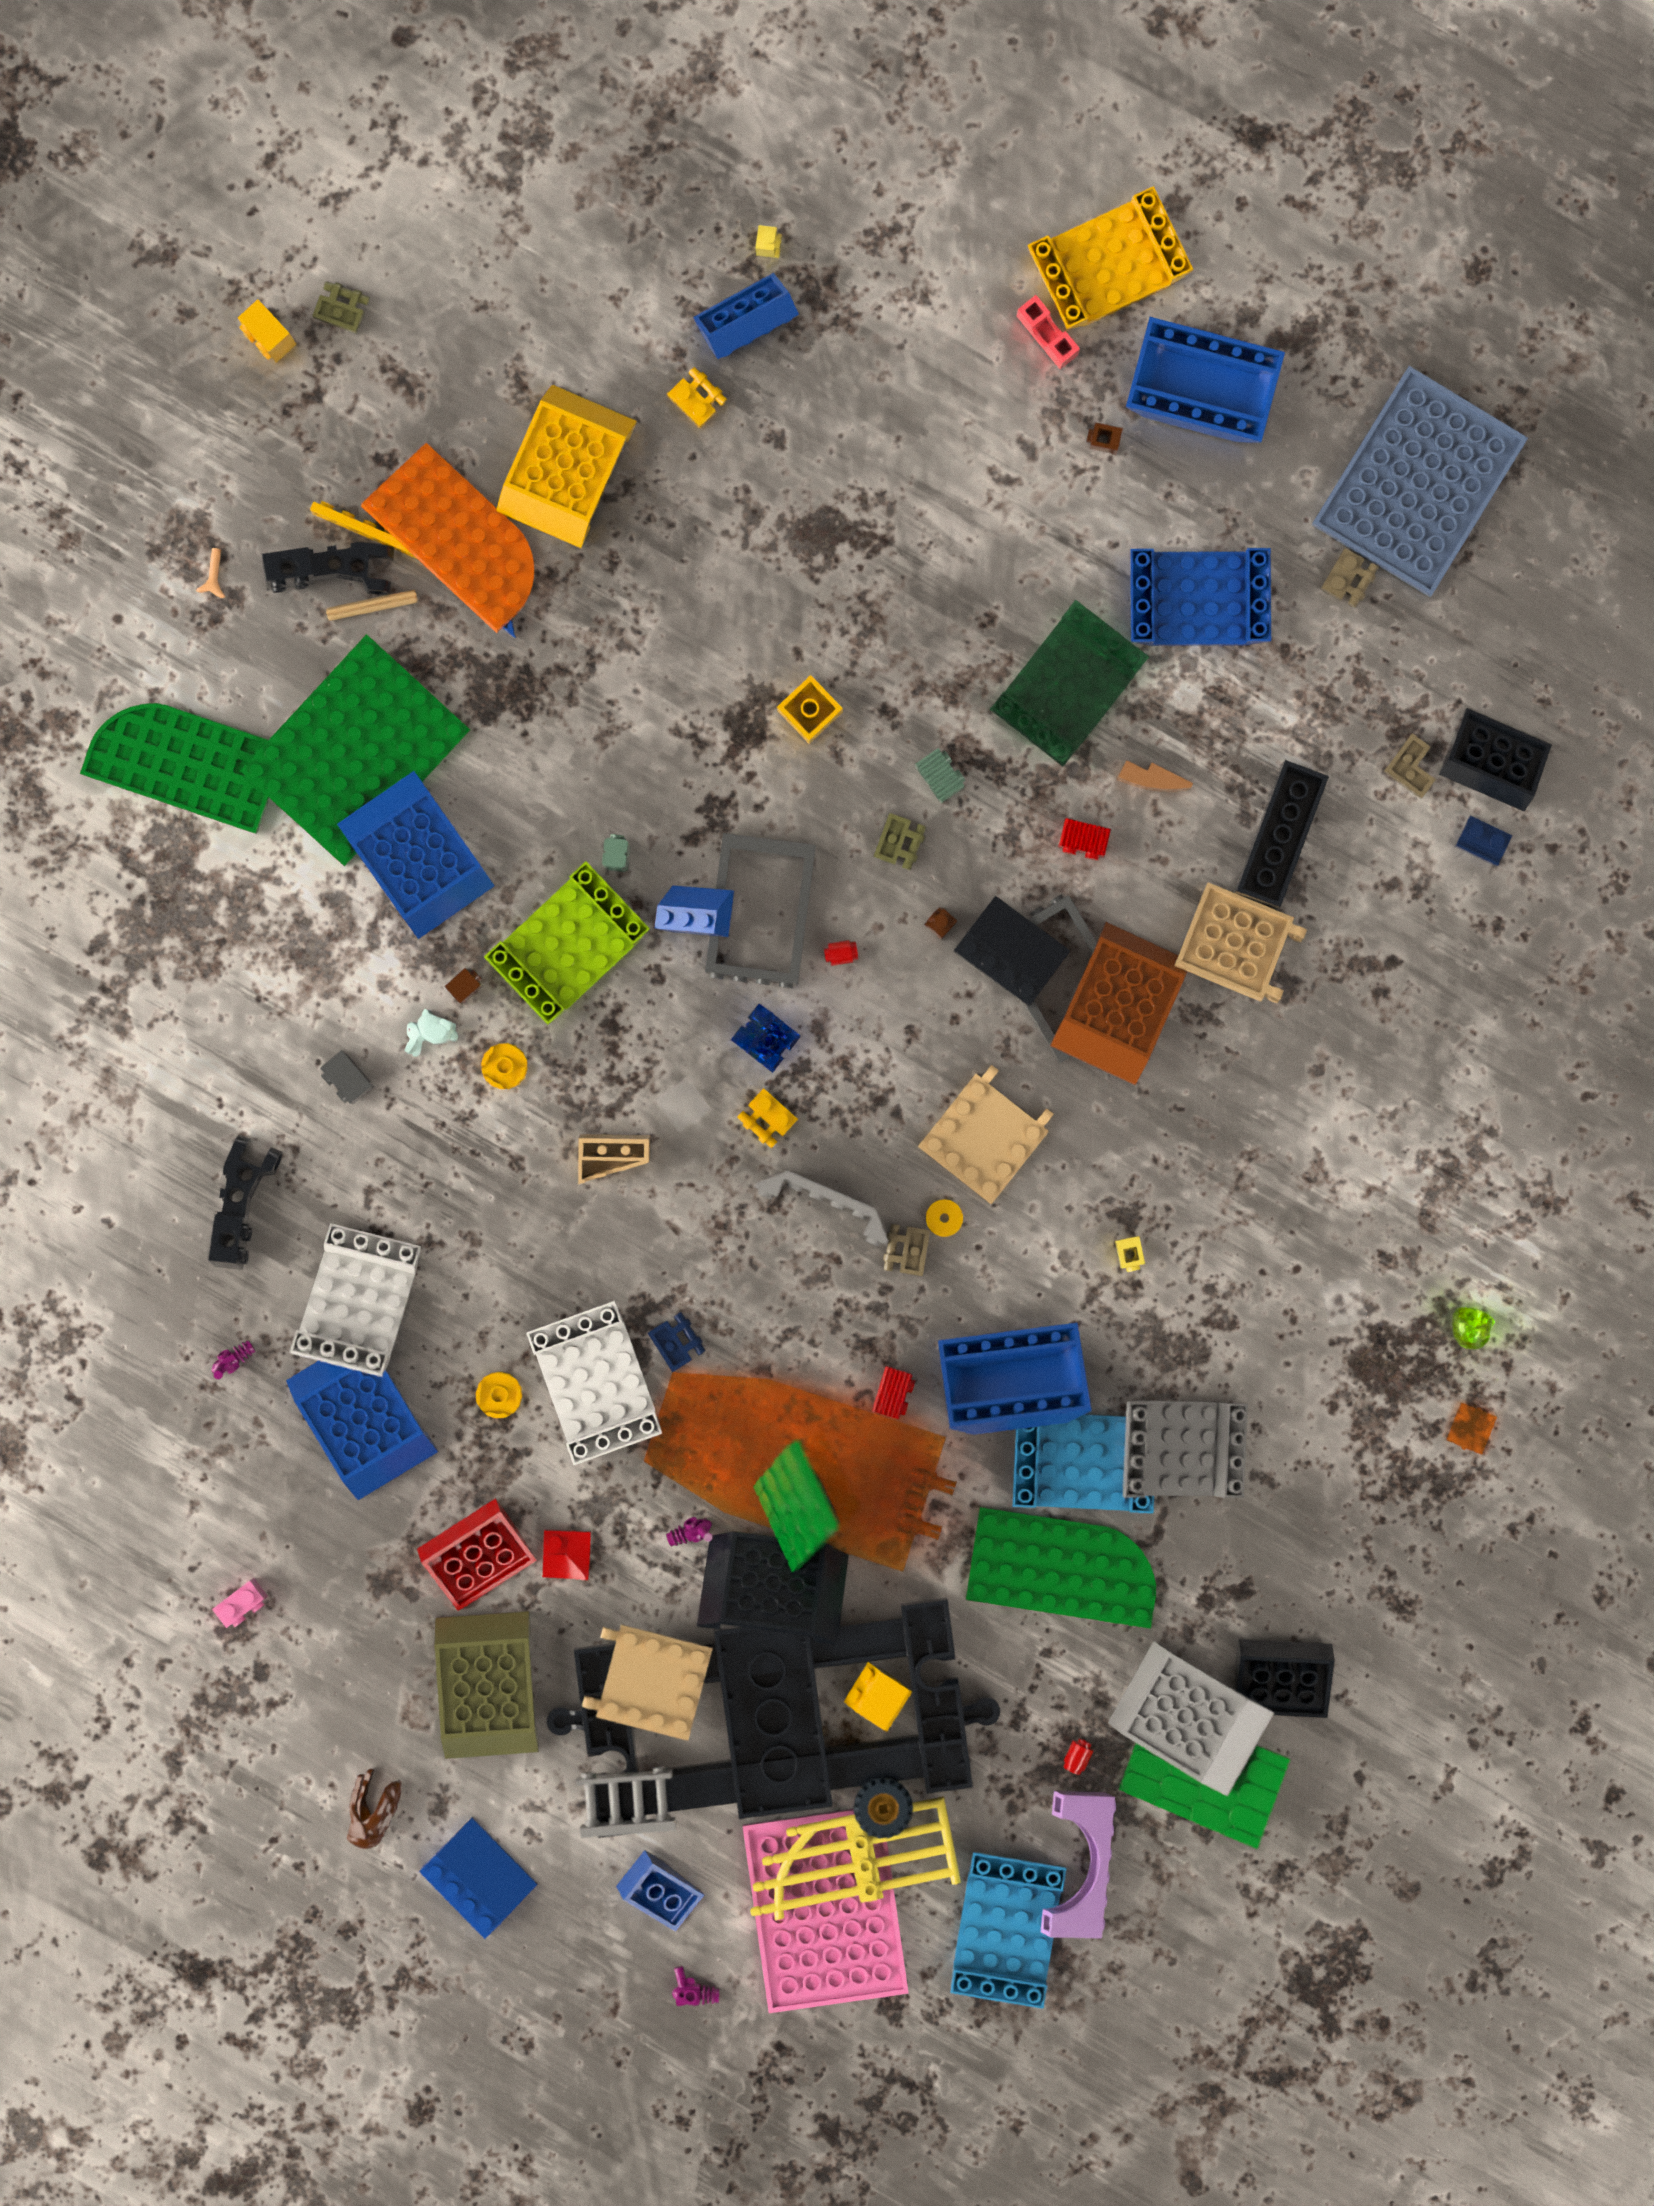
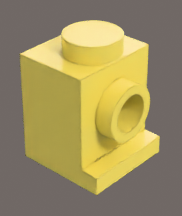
(768, 242)
(1133, 1244)

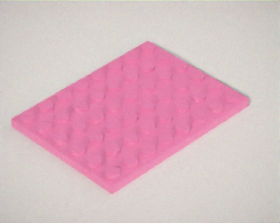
(828, 1948)

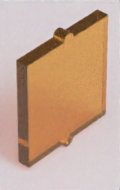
(1471, 1428)

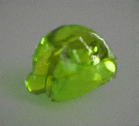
(1471, 1327)

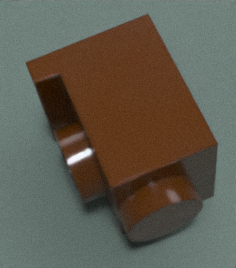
(1112, 434)
(940, 923)

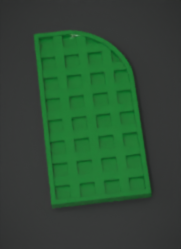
(179, 763)
(1060, 1568)

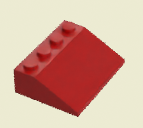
(476, 1554)

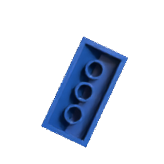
(746, 316)

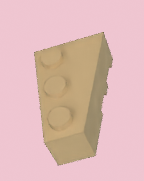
(609, 1154)

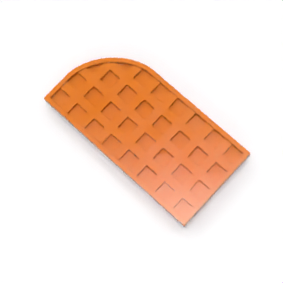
(456, 535)

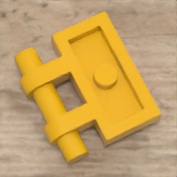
(691, 402)
(772, 1112)

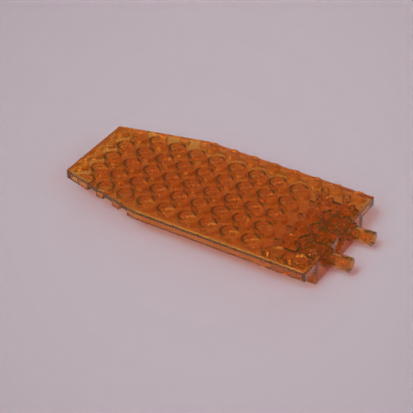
(875, 1469)

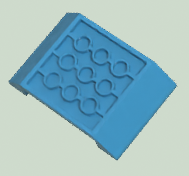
(1074, 1466)
(1000, 1935)

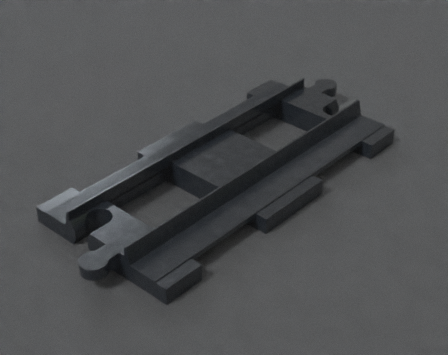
(777, 1721)

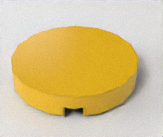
(504, 1066)
(499, 1394)

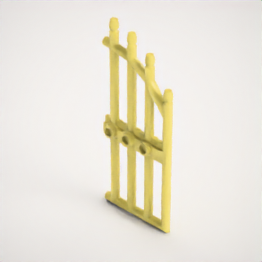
(863, 1858)

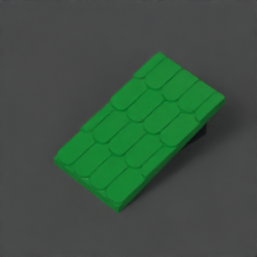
(796, 1505)
(1237, 1816)

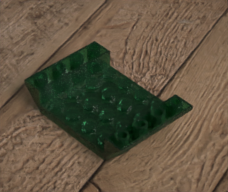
(1069, 683)

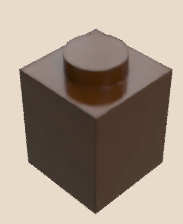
(464, 985)

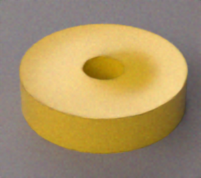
(933, 1217)

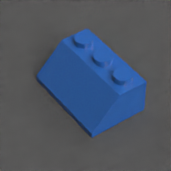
(695, 911)

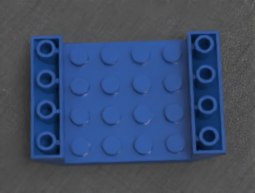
(1200, 597)
(415, 855)
(360, 1424)

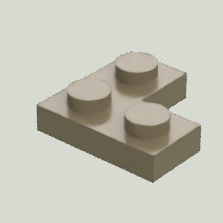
(1405, 770)

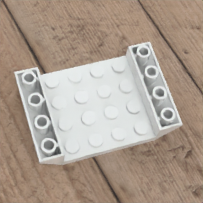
(357, 1300)
(595, 1382)

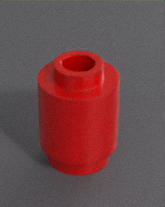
(841, 952)
(1078, 1756)

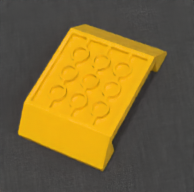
(1111, 260)
(564, 465)

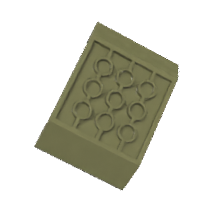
(485, 1685)

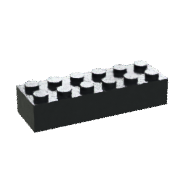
(1281, 834)

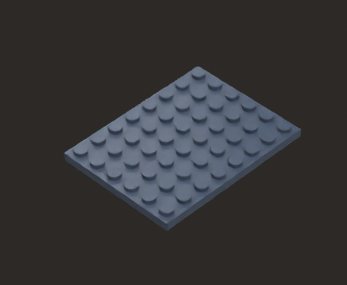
(1419, 481)

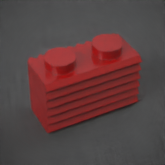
(1084, 838)
(892, 1392)

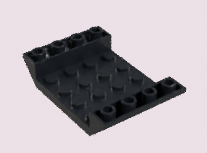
(754, 1587)

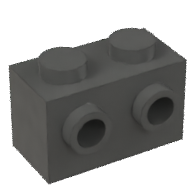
(346, 1077)

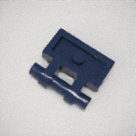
(671, 1347)

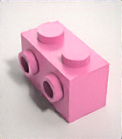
(240, 1602)

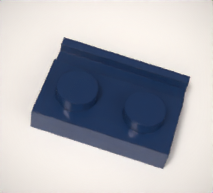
(1483, 841)

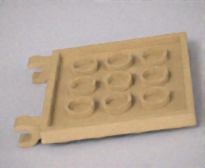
(1236, 943)
(984, 1137)
(652, 1681)

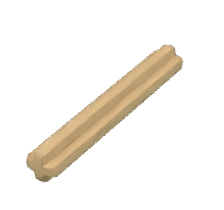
(372, 605)

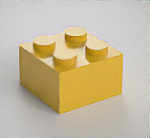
(267, 331)
(810, 709)

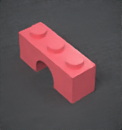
(1041, 326)

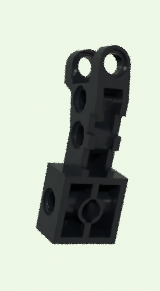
(314, 567)
(233, 1220)

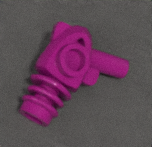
(230, 1360)
(693, 1530)
(690, 1992)

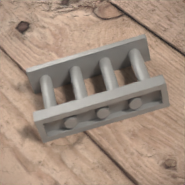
(639, 1822)

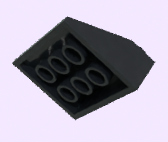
(1495, 760)
(1011, 951)
(1286, 1676)

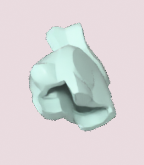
(430, 1029)

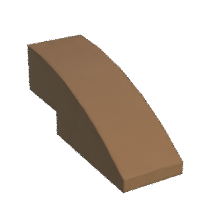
(1153, 778)

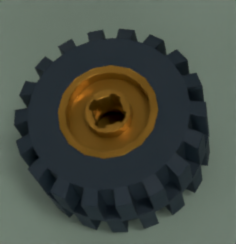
(883, 1808)

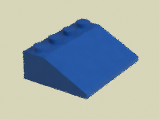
(478, 1877)

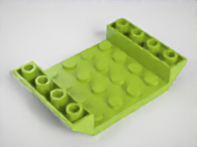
(568, 944)

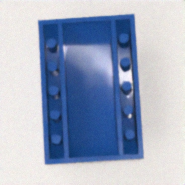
(1204, 381)
(1014, 1379)

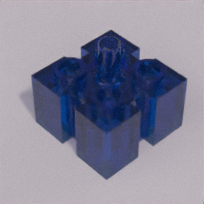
(765, 1037)

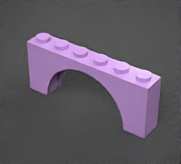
(1084, 1912)

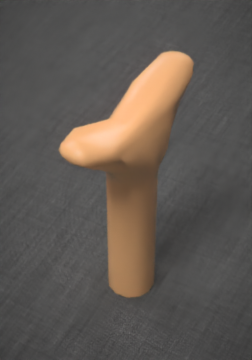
(212, 583)

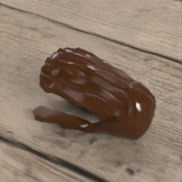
(366, 1828)

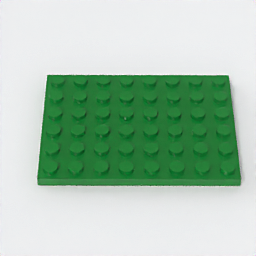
(353, 743)

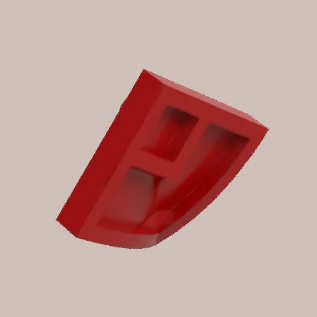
(566, 1554)

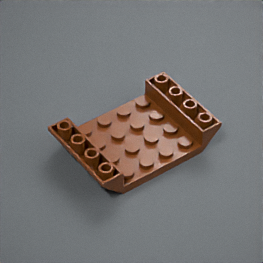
(1120, 1004)

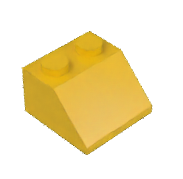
(877, 1696)

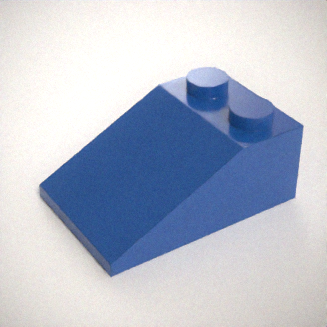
(659, 1891)

